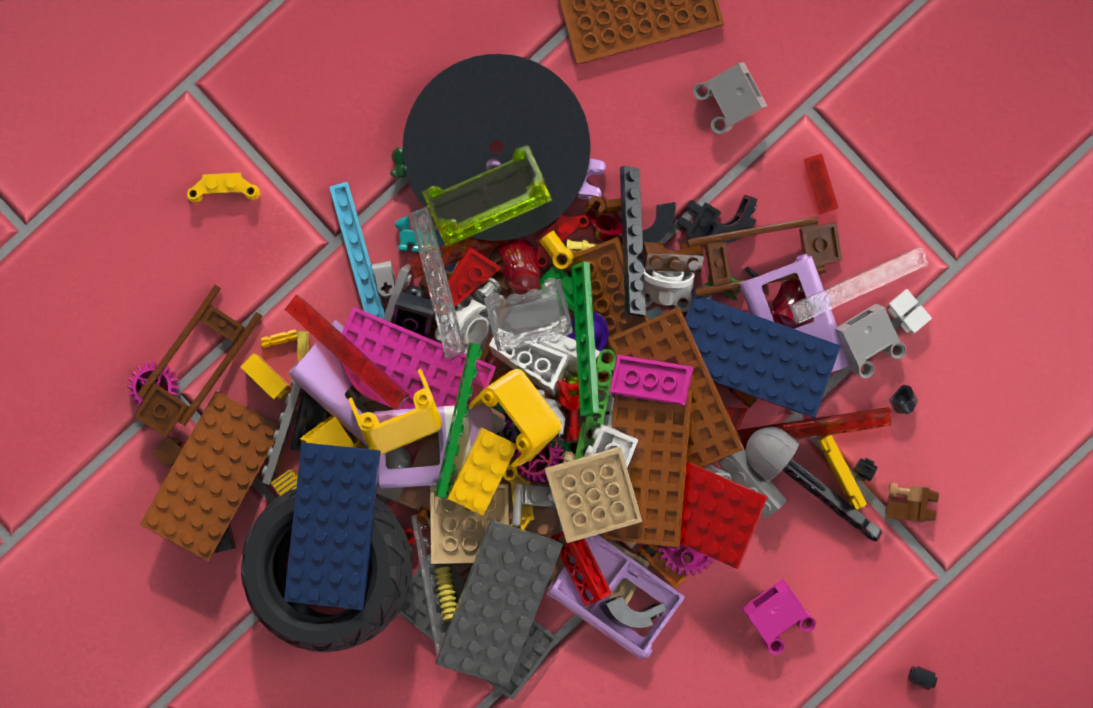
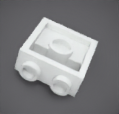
(609, 438)

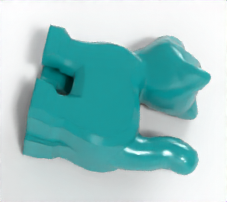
(406, 235)

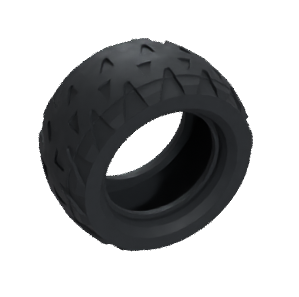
(295, 623)

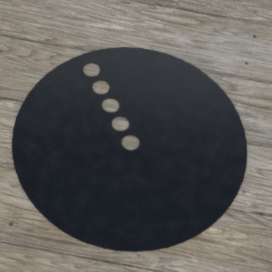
(501, 101)

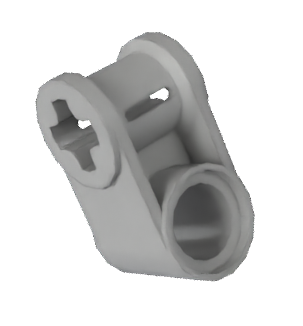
(384, 276)
(489, 287)

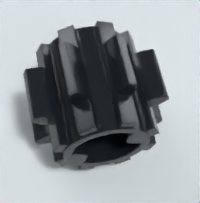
(865, 469)

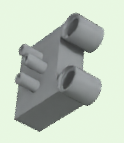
(735, 95)
(868, 335)

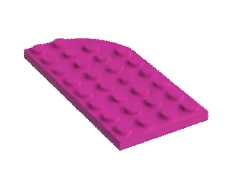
(402, 354)

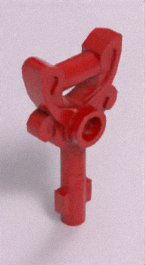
(571, 403)

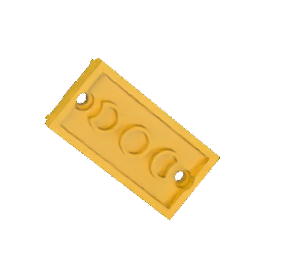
(842, 472)

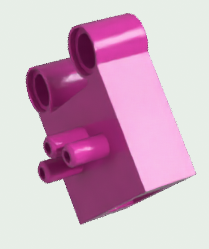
(775, 612)

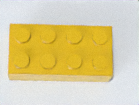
(481, 471)

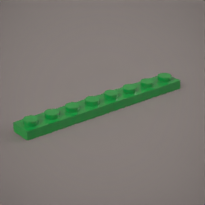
(585, 339)
(456, 428)

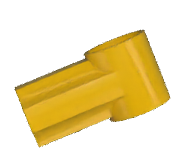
(556, 248)

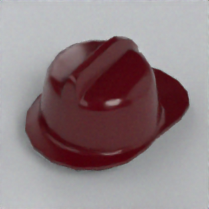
(606, 226)

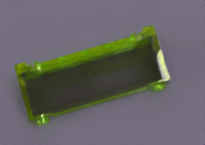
(488, 198)

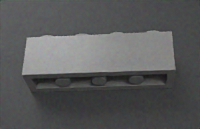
(743, 474)

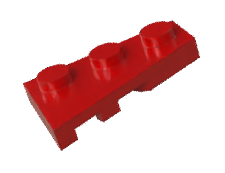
(470, 274)

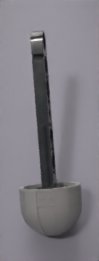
(772, 451)

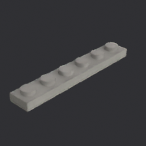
(281, 435)

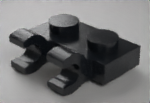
(704, 215)

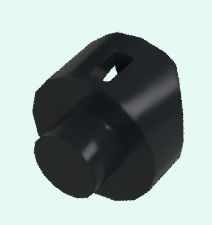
(904, 400)

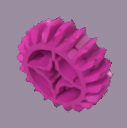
(140, 377)
(531, 470)

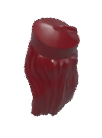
(520, 265)
(789, 293)

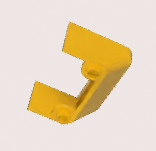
(526, 409)
(402, 428)

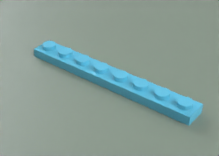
(357, 249)

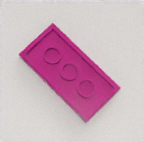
(651, 380)

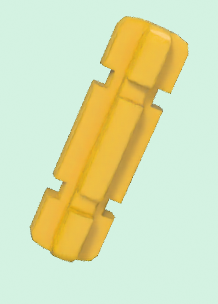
(278, 338)

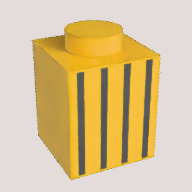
(286, 482)

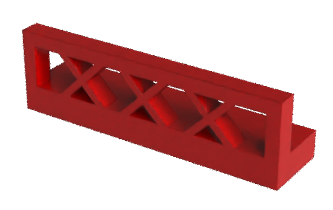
(586, 565)

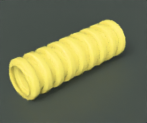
(446, 592)

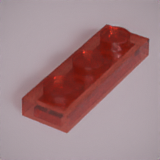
(820, 183)

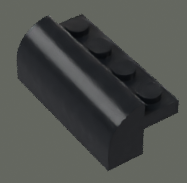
(308, 417)

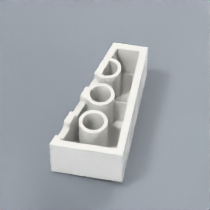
(539, 363)

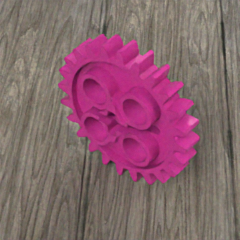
(697, 561)

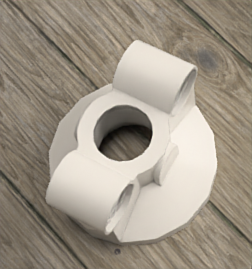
(668, 288)
(472, 322)

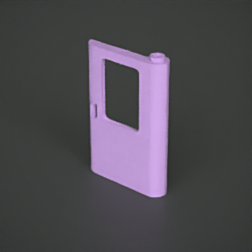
(823, 324)
(326, 382)

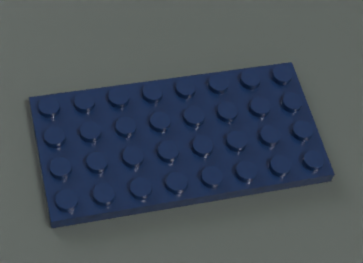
(762, 356)
(332, 526)

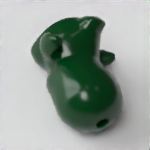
(399, 168)

